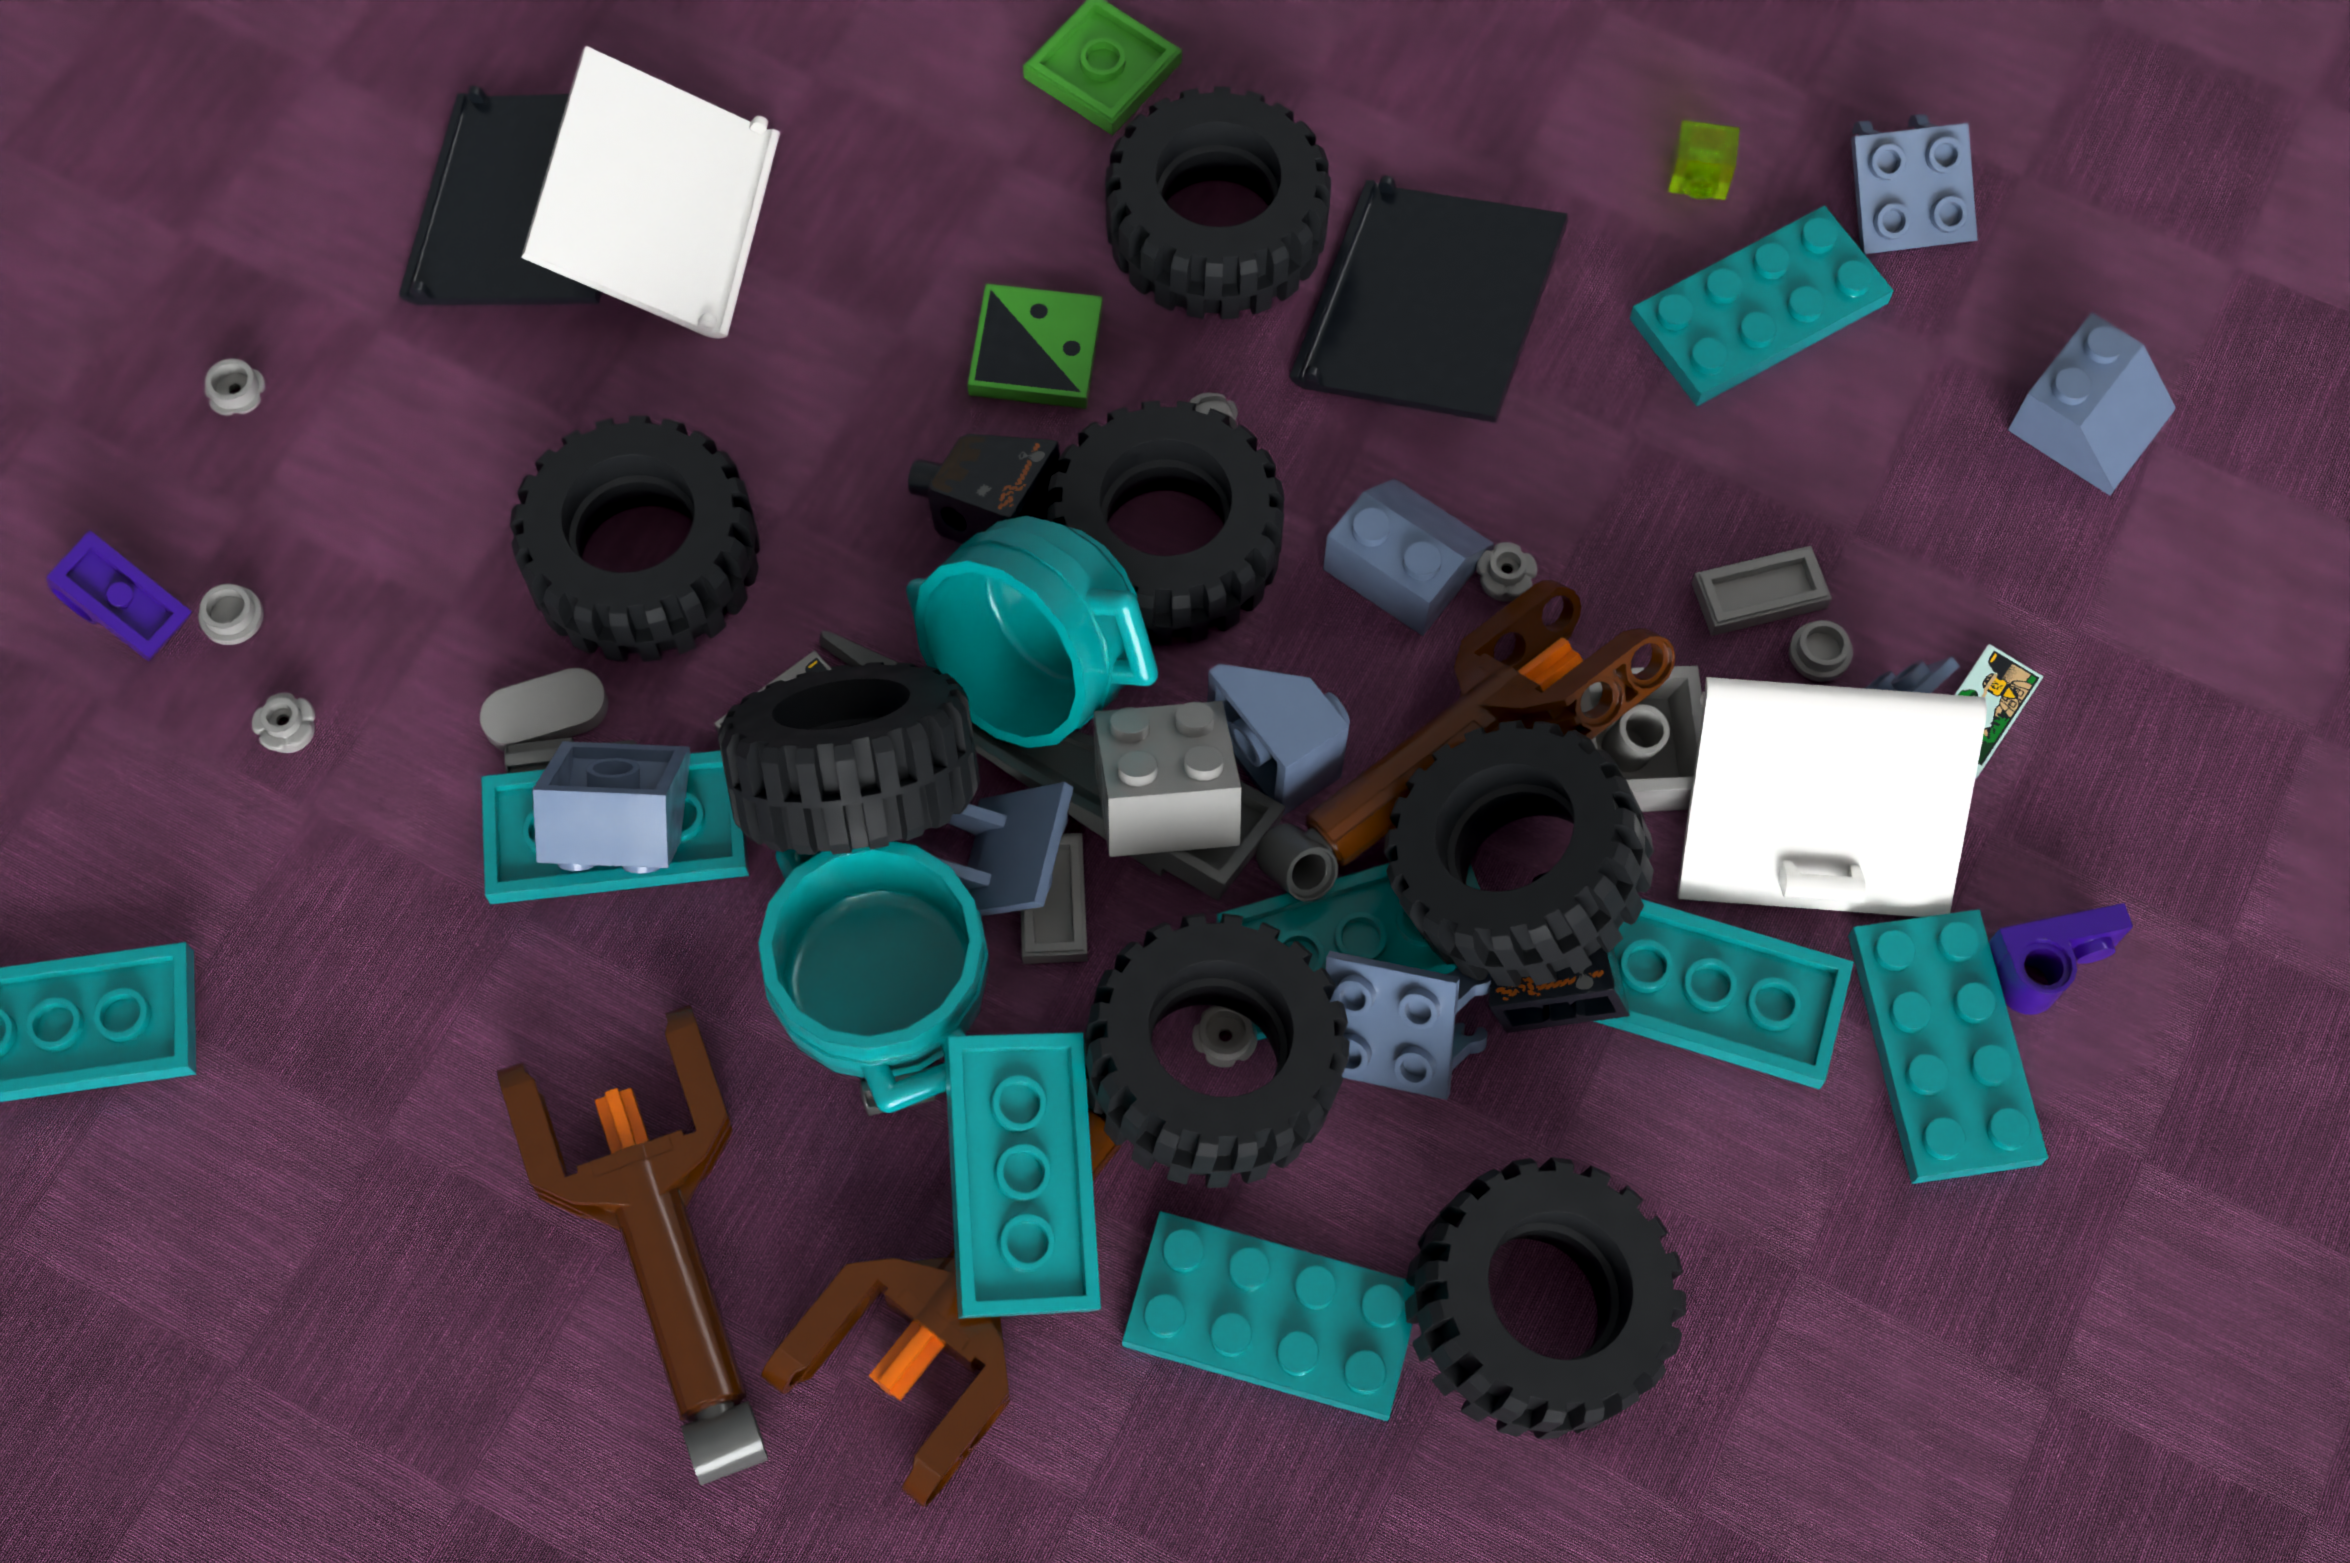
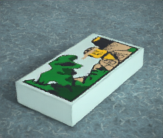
(2006, 689)

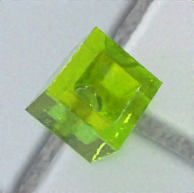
(1703, 160)

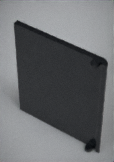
(485, 205)
(1429, 301)

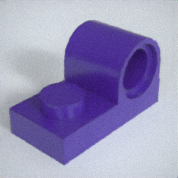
(118, 595)
(2054, 948)

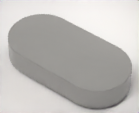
(544, 708)

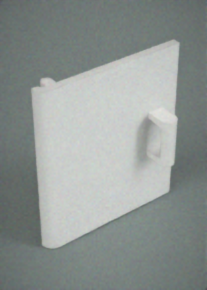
(651, 195)
(1830, 797)

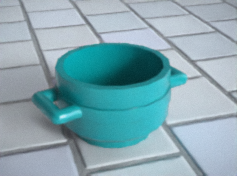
(1033, 629)
(874, 964)

